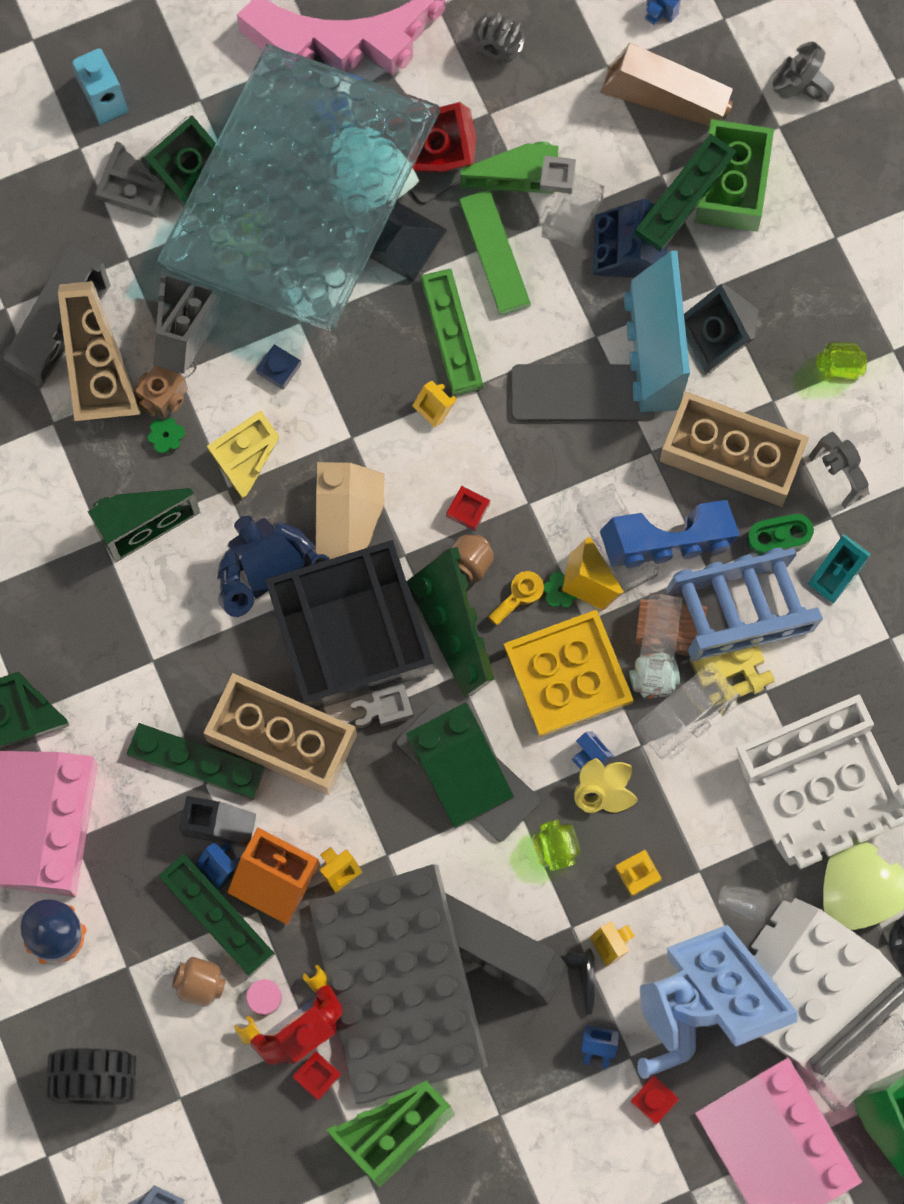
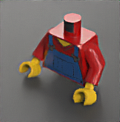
(299, 1031)

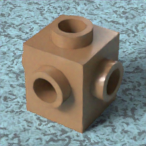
(160, 391)

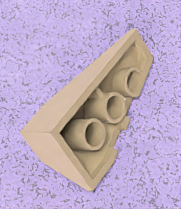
(346, 507)

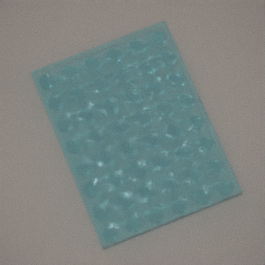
(299, 187)

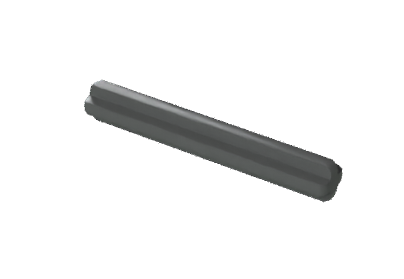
(858, 1028)

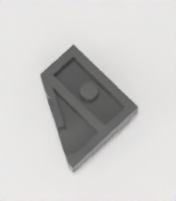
(130, 184)

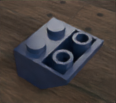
(617, 247)

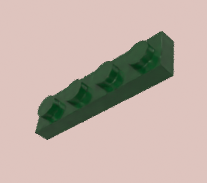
(685, 192)
(195, 761)
(216, 915)

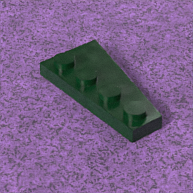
(446, 608)

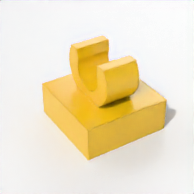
(434, 403)
(339, 868)
(638, 873)
(611, 942)

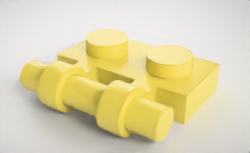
(740, 662)

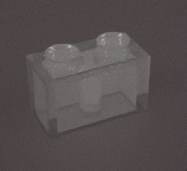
(572, 213)

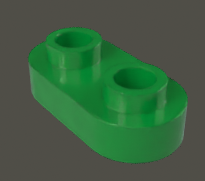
(779, 534)

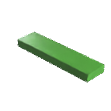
(494, 252)
(451, 332)

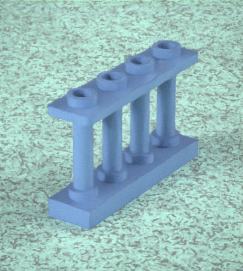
(738, 634)

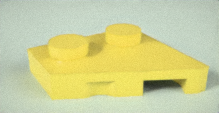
(245, 451)

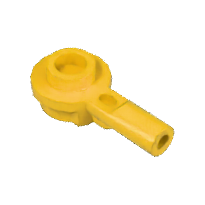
(525, 589)

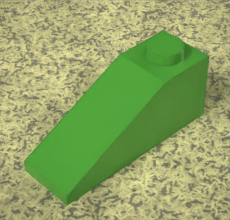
(511, 170)

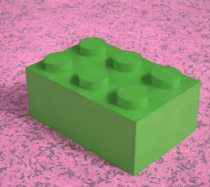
(739, 192)

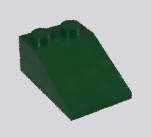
(180, 157)
(139, 518)
(459, 765)

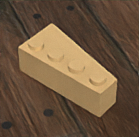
(94, 363)

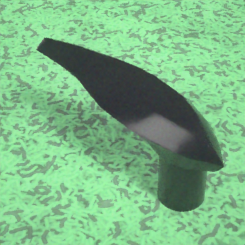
(587, 964)

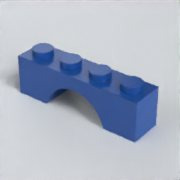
(634, 540)

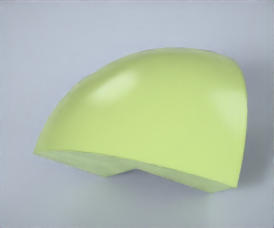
(862, 887)

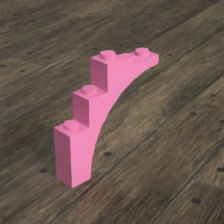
(341, 42)

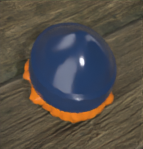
(52, 931)

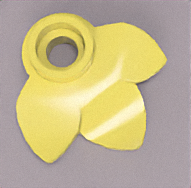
(608, 785)

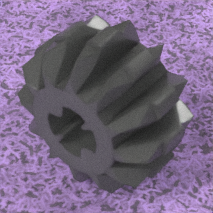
(498, 37)

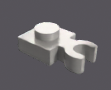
(389, 706)

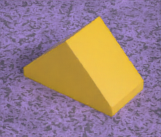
(590, 577)

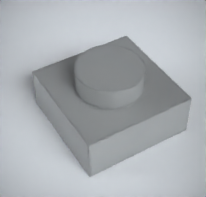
(557, 174)

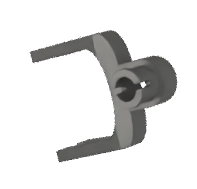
(846, 458)

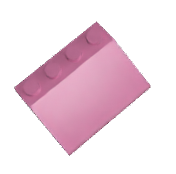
(44, 819)
(777, 1141)

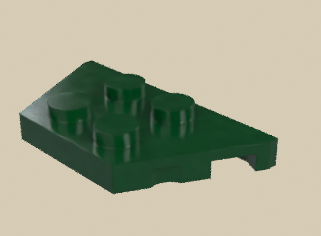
(25, 712)

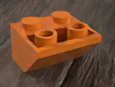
(273, 876)

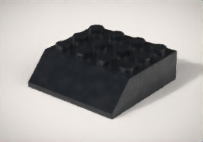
(350, 625)

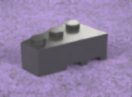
(184, 320)

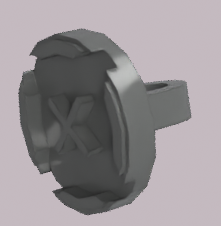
(803, 74)

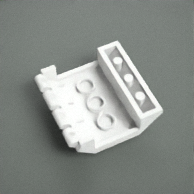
(822, 783)
(822, 973)

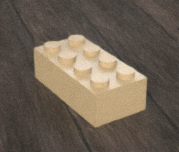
(733, 449)
(280, 734)

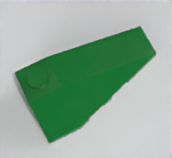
(883, 1116)

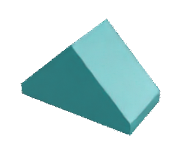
(839, 569)

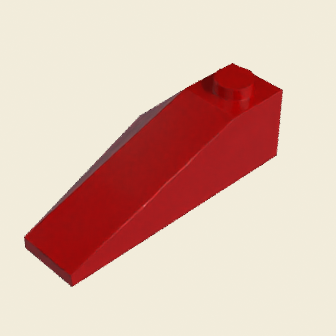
(450, 141)

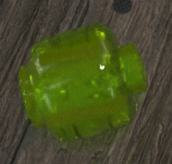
(842, 362)
(556, 845)

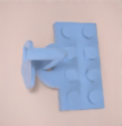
(713, 985)

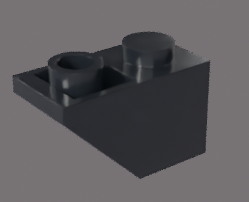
(217, 822)

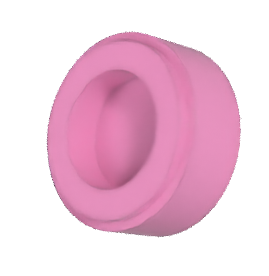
(264, 997)

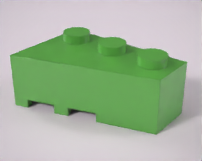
(393, 1132)

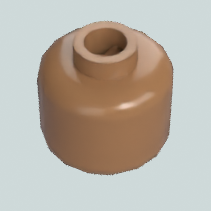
(475, 556)
(198, 981)

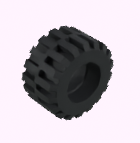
(91, 1076)

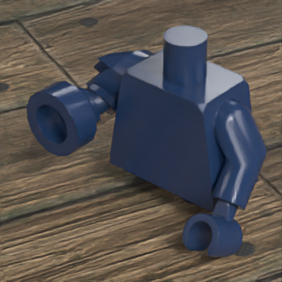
(256, 555)

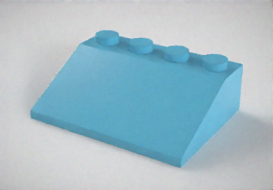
(658, 336)

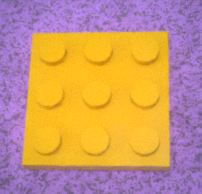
(568, 673)

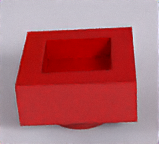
(468, 508)
(317, 1076)
(654, 1100)

